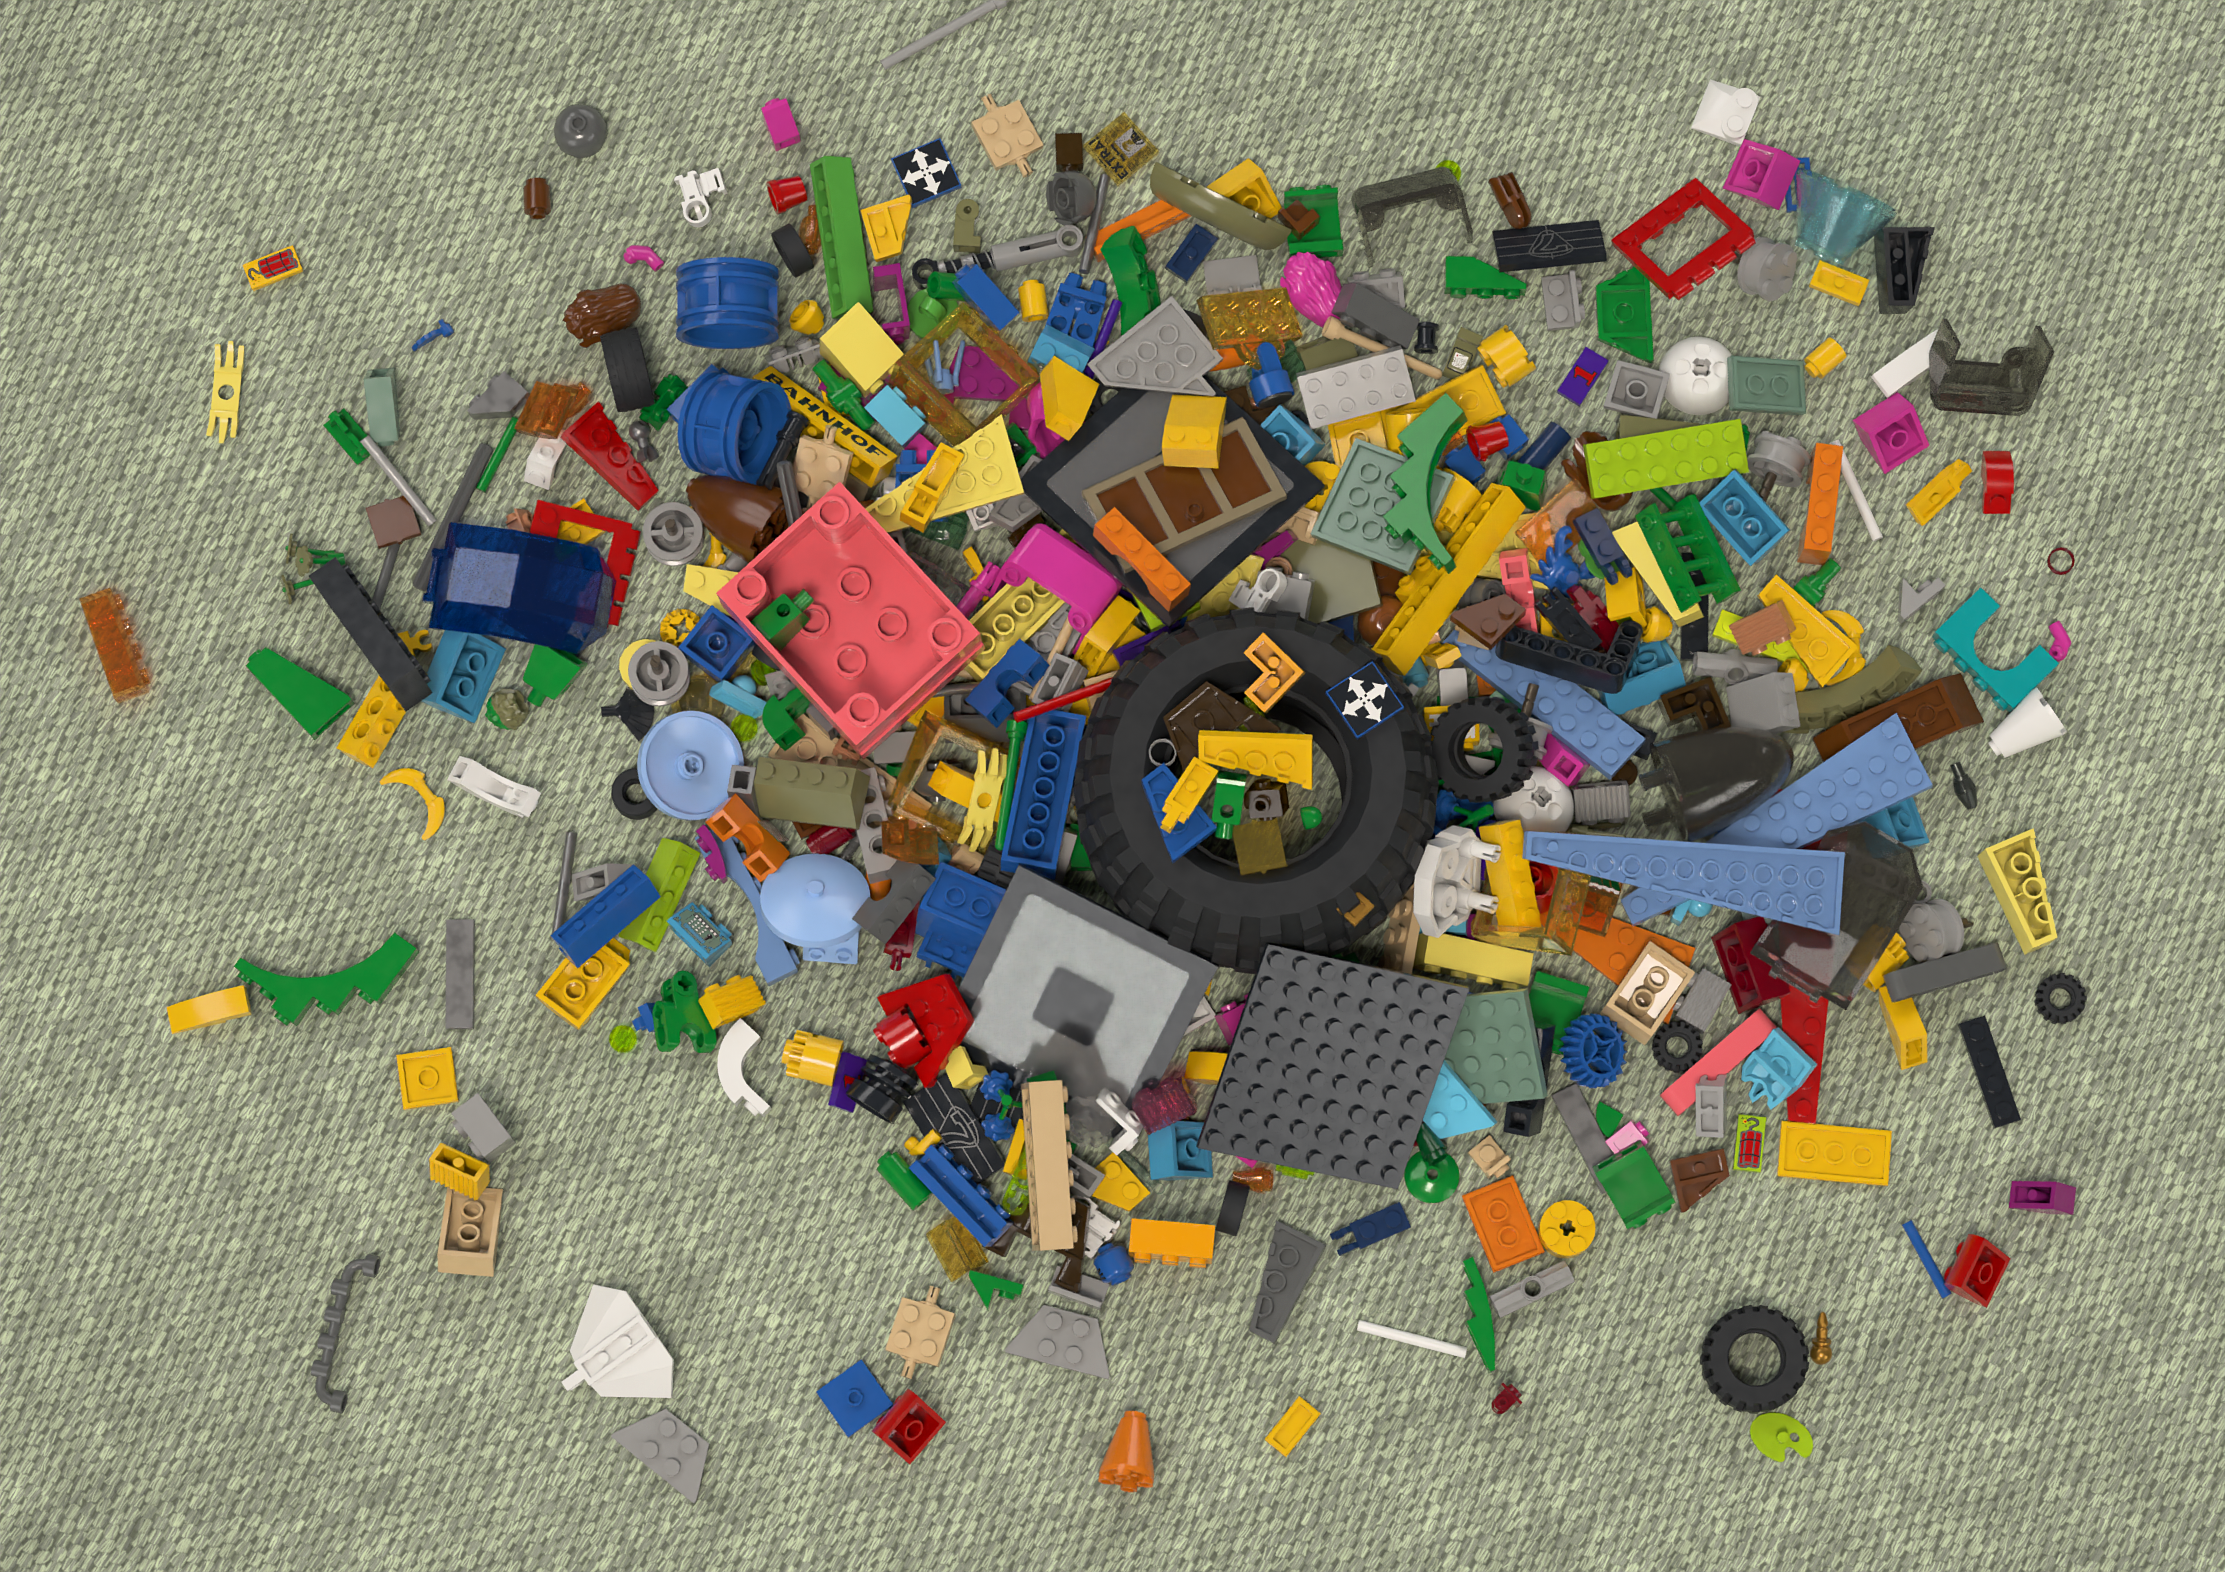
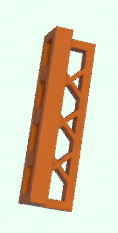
(1147, 222)

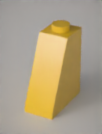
(1065, 397)
(1106, 635)
(958, 787)
(1905, 1030)

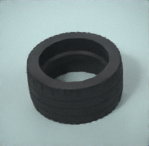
(627, 370)

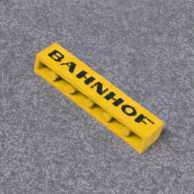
(870, 459)

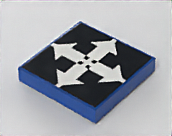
(926, 172)
(1364, 700)

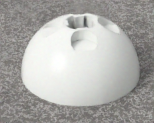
(1688, 385)
(1537, 815)

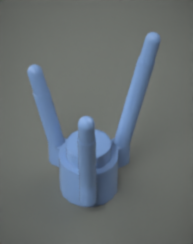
(941, 377)

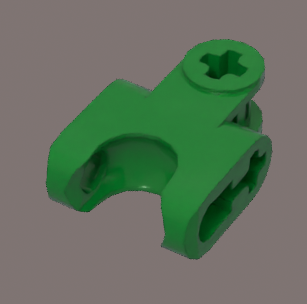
(681, 1013)

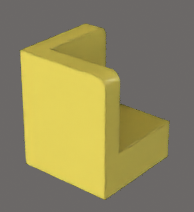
(962, 1072)

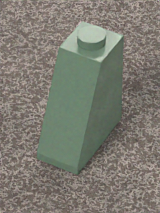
(382, 405)

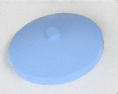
(688, 764)
(813, 900)

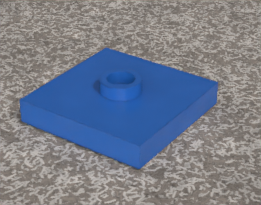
(854, 1398)

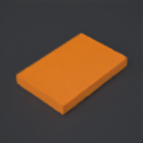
(1503, 1224)

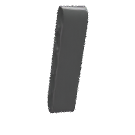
(1944, 972)

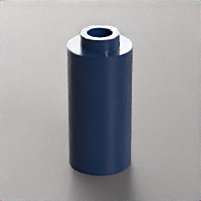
(1546, 447)

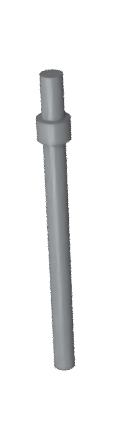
(942, 32)

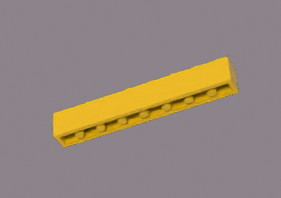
(1439, 591)

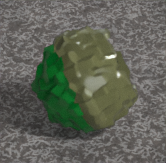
(507, 709)

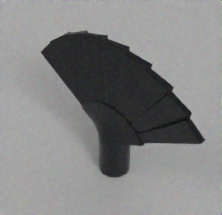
(632, 712)

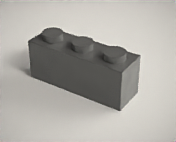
(1374, 316)

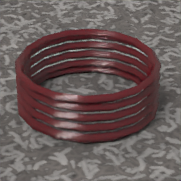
(2058, 572)

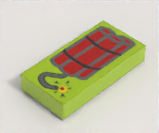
(1749, 1143)

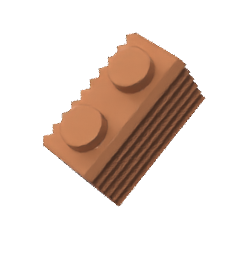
(1763, 627)

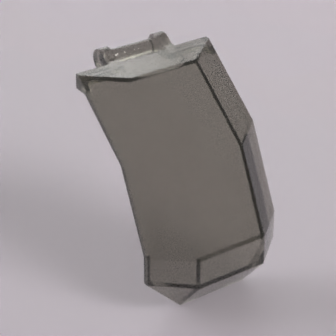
(1877, 894)

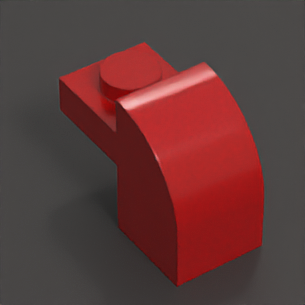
(1998, 482)

